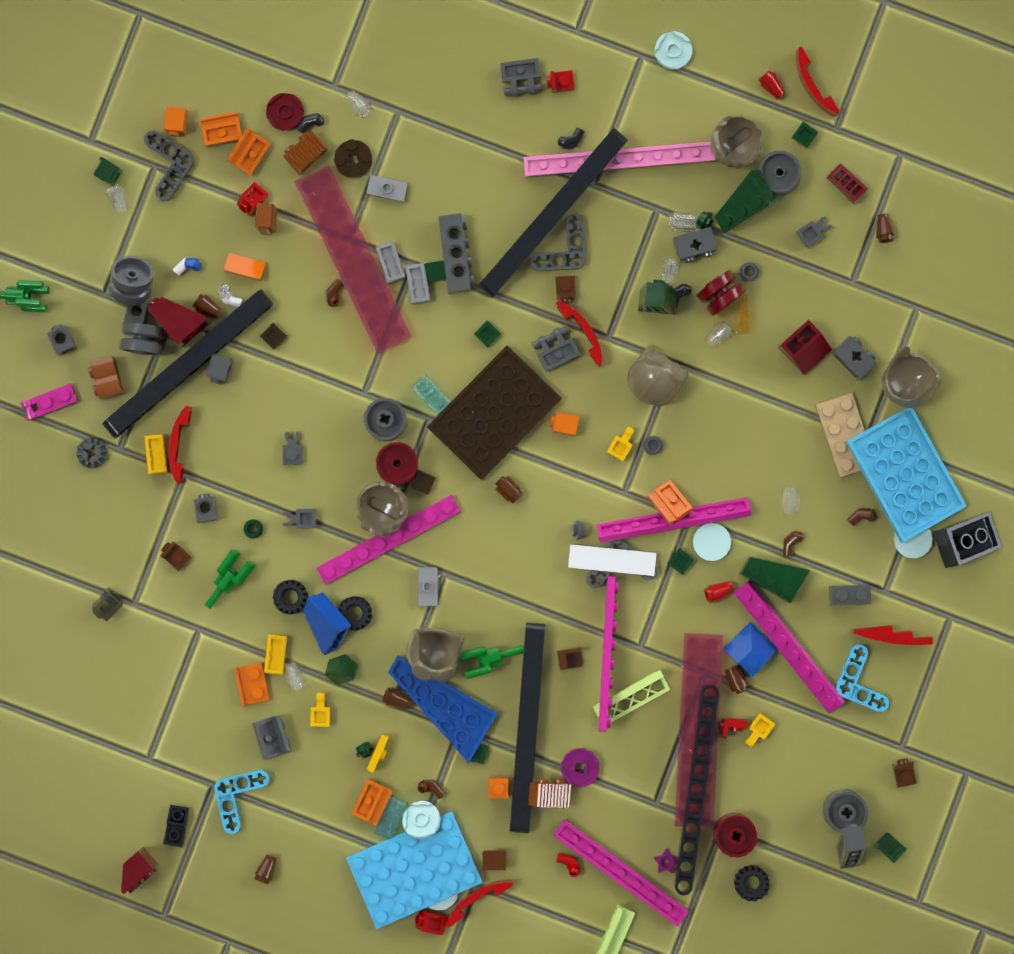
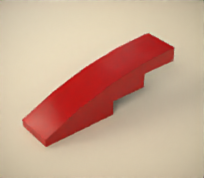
(886, 634)

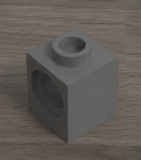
(142, 319)
(65, 347)
(219, 369)
(205, 517)

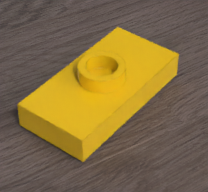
(156, 454)
(275, 654)
(379, 753)

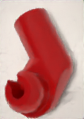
(570, 862)

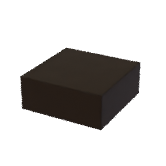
(273, 336)
(423, 482)

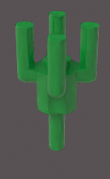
(21, 295)
(229, 577)
(487, 659)

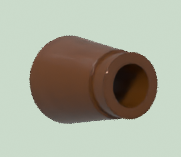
(884, 229)
(207, 306)
(396, 699)
(266, 870)

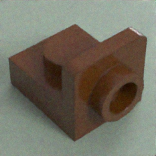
(565, 288)
(175, 555)
(904, 773)

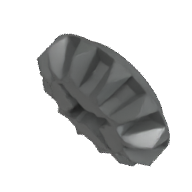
(94, 461)

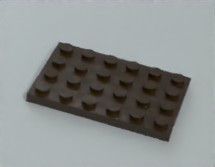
(494, 412)

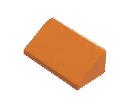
(244, 267)

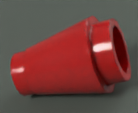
(771, 84)
(718, 591)

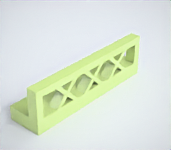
(630, 690)
(616, 931)

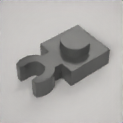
(811, 233)
(292, 452)
(304, 518)

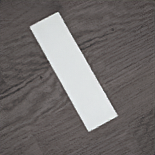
(612, 560)

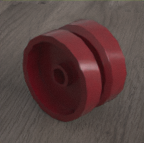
(720, 292)
(386, 459)
(746, 838)

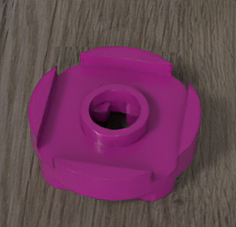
(590, 770)

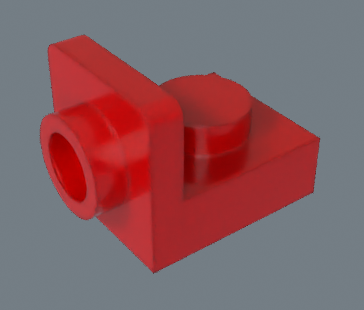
(561, 81)
(250, 197)
(735, 724)
(430, 922)

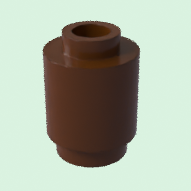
(508, 489)
(736, 679)

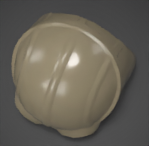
(655, 378)
(910, 379)
(434, 653)

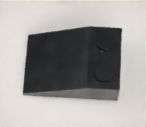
(967, 540)

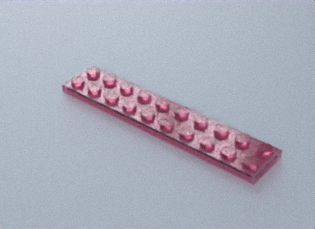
(353, 259)
(699, 667)

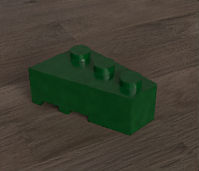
(746, 202)
(657, 298)
(775, 577)

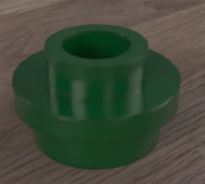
(705, 220)
(248, 524)
(364, 750)

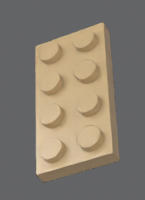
(841, 423)

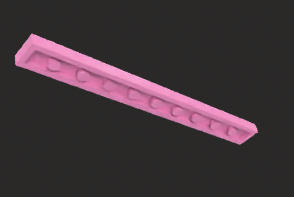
(624, 159)

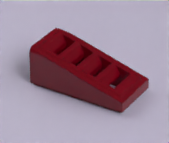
(857, 183)

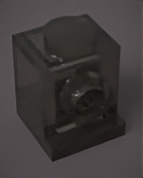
(106, 612)

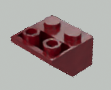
(805, 347)
(135, 868)

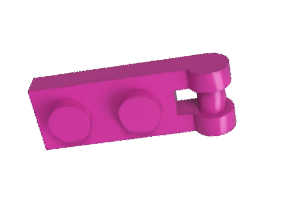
(49, 402)

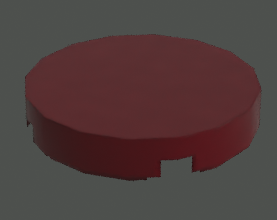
(284, 111)

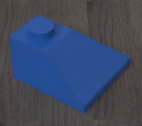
(750, 649)

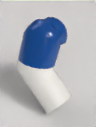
(187, 263)

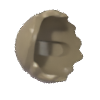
(736, 141)
(382, 508)

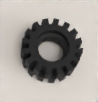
(290, 585)
(366, 611)
(763, 886)

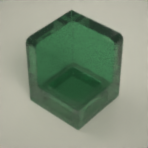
(107, 171)
(341, 669)
(890, 847)

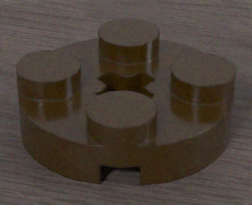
(364, 158)

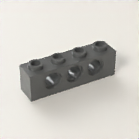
(447, 224)
(851, 846)

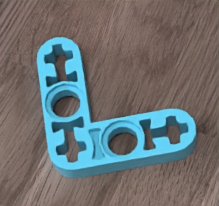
(855, 688)
(230, 796)

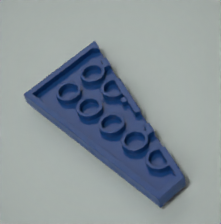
(450, 710)

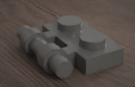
(521, 71)
(558, 354)

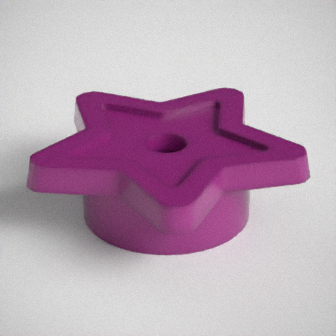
(661, 861)

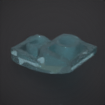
(431, 394)
(391, 817)

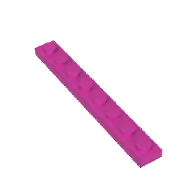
(656, 523)
(380, 544)
(789, 646)
(607, 661)
(621, 873)

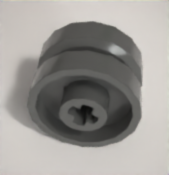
(788, 165)
(131, 280)
(141, 341)
(385, 408)
(835, 804)

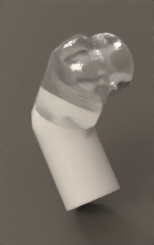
(227, 298)

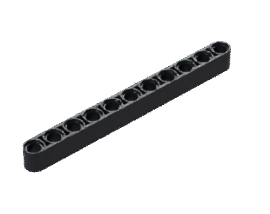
(553, 212)
(187, 364)
(527, 726)
(691, 798)

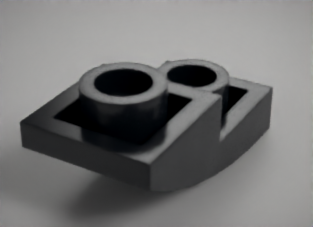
(176, 826)

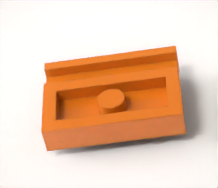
(221, 129)
(248, 151)
(670, 502)
(252, 684)
(372, 802)

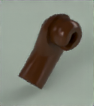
(332, 293)
(862, 513)
(789, 541)
(431, 786)

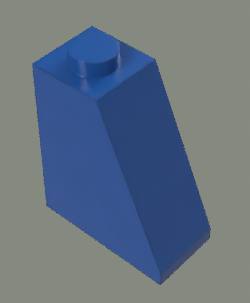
(325, 622)

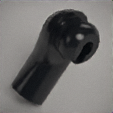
(310, 120)
(571, 141)
(682, 290)

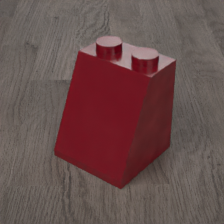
(178, 320)

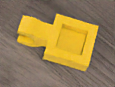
(620, 445)
(320, 714)
(760, 728)

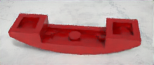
(826, 104)
(568, 312)
(182, 420)
(497, 886)

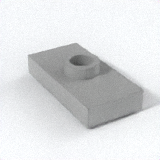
(387, 188)
(390, 262)
(417, 283)
(428, 586)

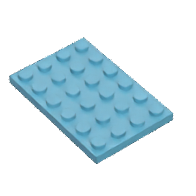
(906, 474)
(413, 873)

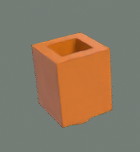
(175, 121)
(564, 423)
(498, 787)

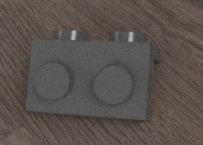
(271, 737)

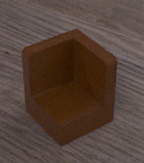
(569, 658)
(494, 859)

